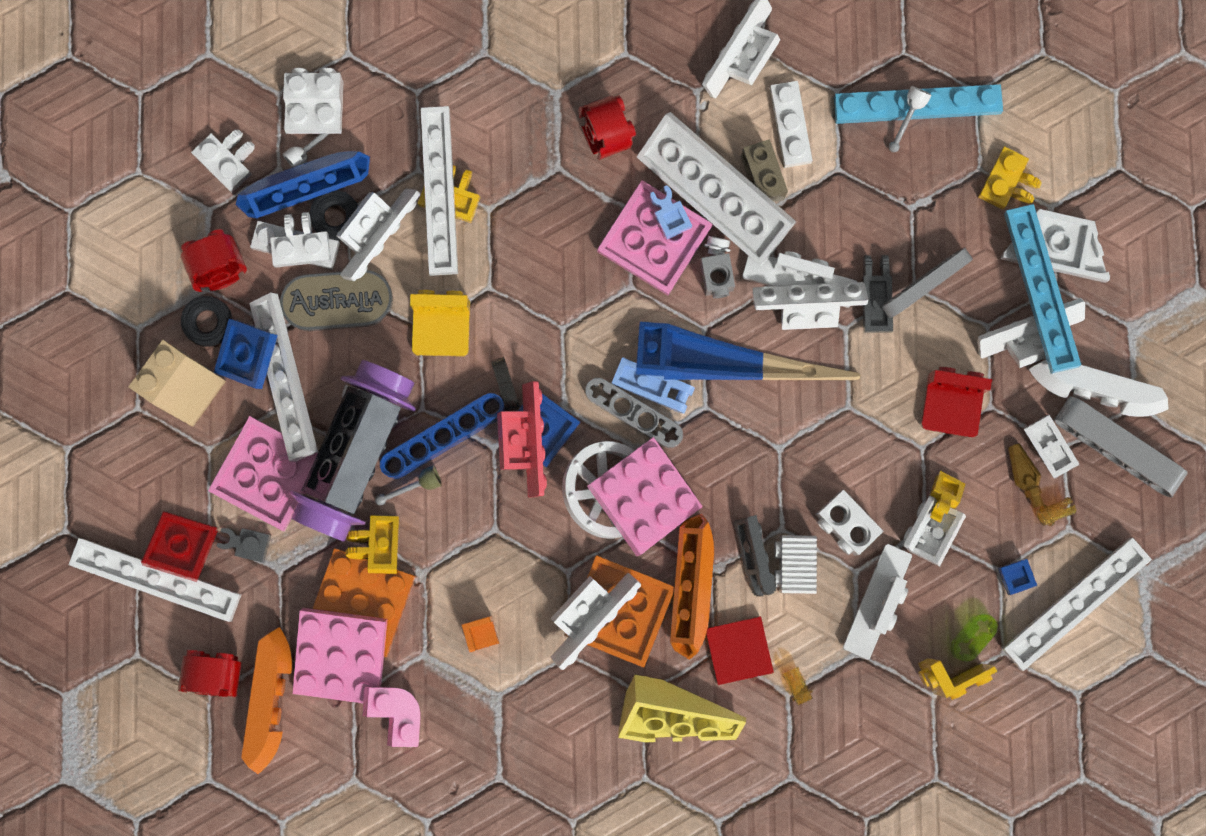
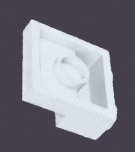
(313, 102)

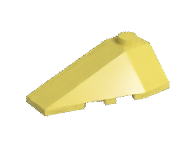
(664, 710)

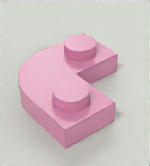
(402, 713)

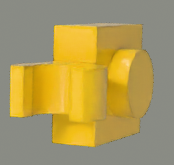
(948, 494)

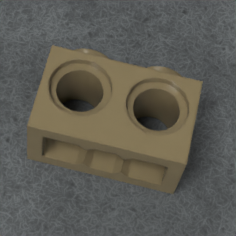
(763, 170)

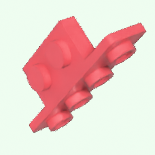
(522, 441)

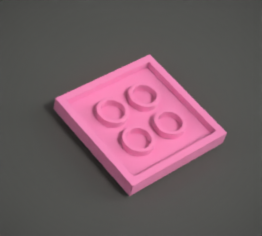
(641, 247)
(261, 476)
(644, 496)
(338, 654)

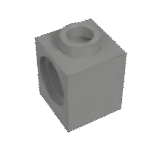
(717, 263)

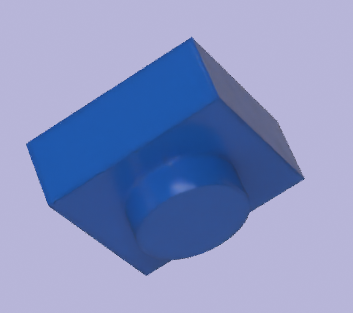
(1017, 577)

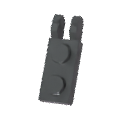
(879, 292)
(754, 556)

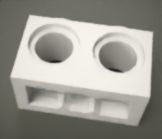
(853, 517)

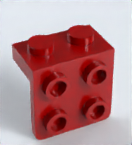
(954, 402)

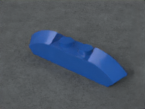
(303, 183)

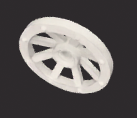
(571, 496)

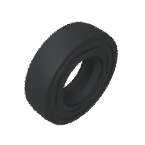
(322, 203)
(192, 311)

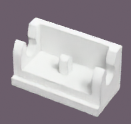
(1051, 446)

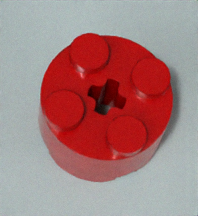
(606, 126)
(212, 261)
(209, 675)

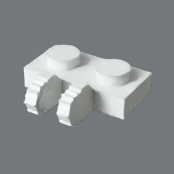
(221, 162)
(301, 248)

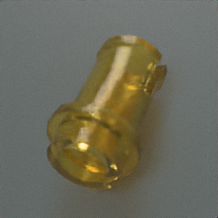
(1049, 514)
(798, 687)

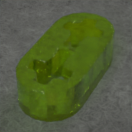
(978, 642)

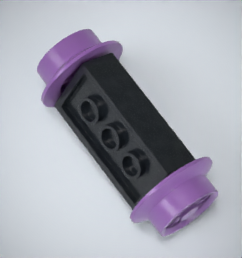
(352, 449)

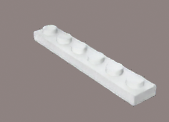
(439, 191)
(285, 381)
(130, 572)
(1076, 604)

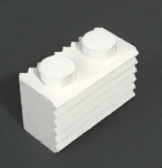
(796, 564)

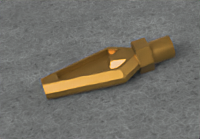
(1025, 474)

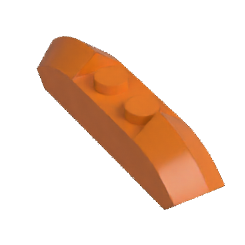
(692, 586)
(260, 736)

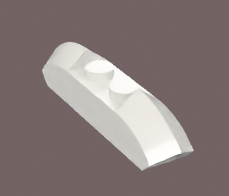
(1113, 390)

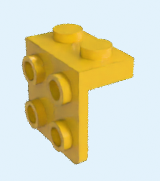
(440, 323)
(935, 676)

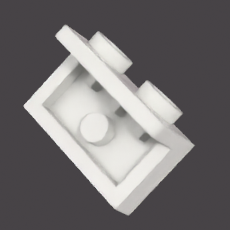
(930, 538)

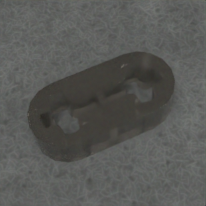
(505, 384)

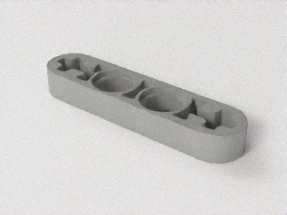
(927, 282)
(634, 412)

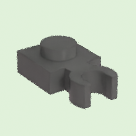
(248, 545)

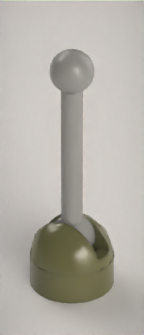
(428, 479)

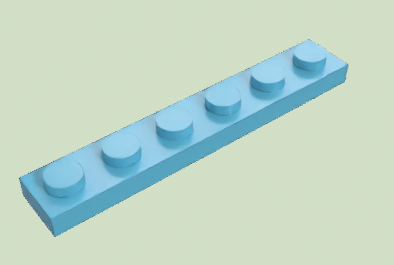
(943, 103)
(1042, 289)

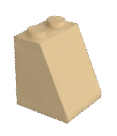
(177, 383)

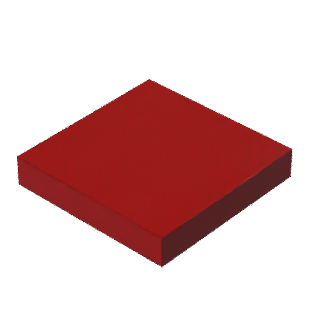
(179, 546)
(739, 650)

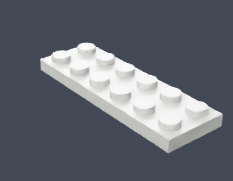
(715, 189)

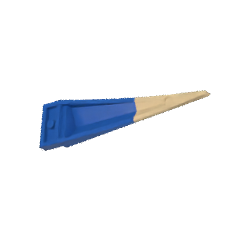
(691, 356)

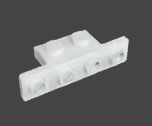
(745, 51)
(371, 227)
(791, 270)
(810, 304)
(1023, 338)
(879, 602)
(587, 613)

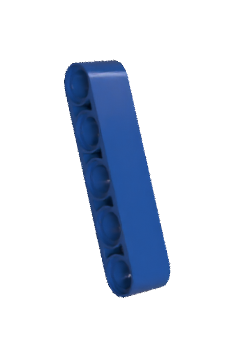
(428, 437)

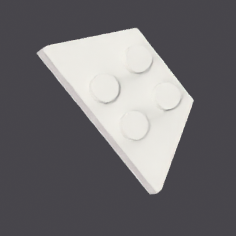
(1070, 245)

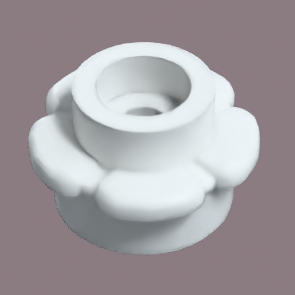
(717, 245)

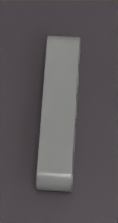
(1120, 447)

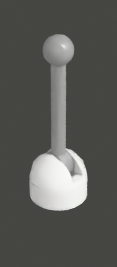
(916, 100)
(297, 155)

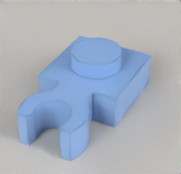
(671, 217)

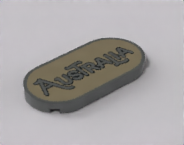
(333, 302)

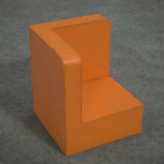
(480, 634)

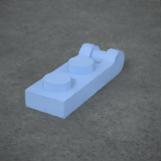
(652, 387)

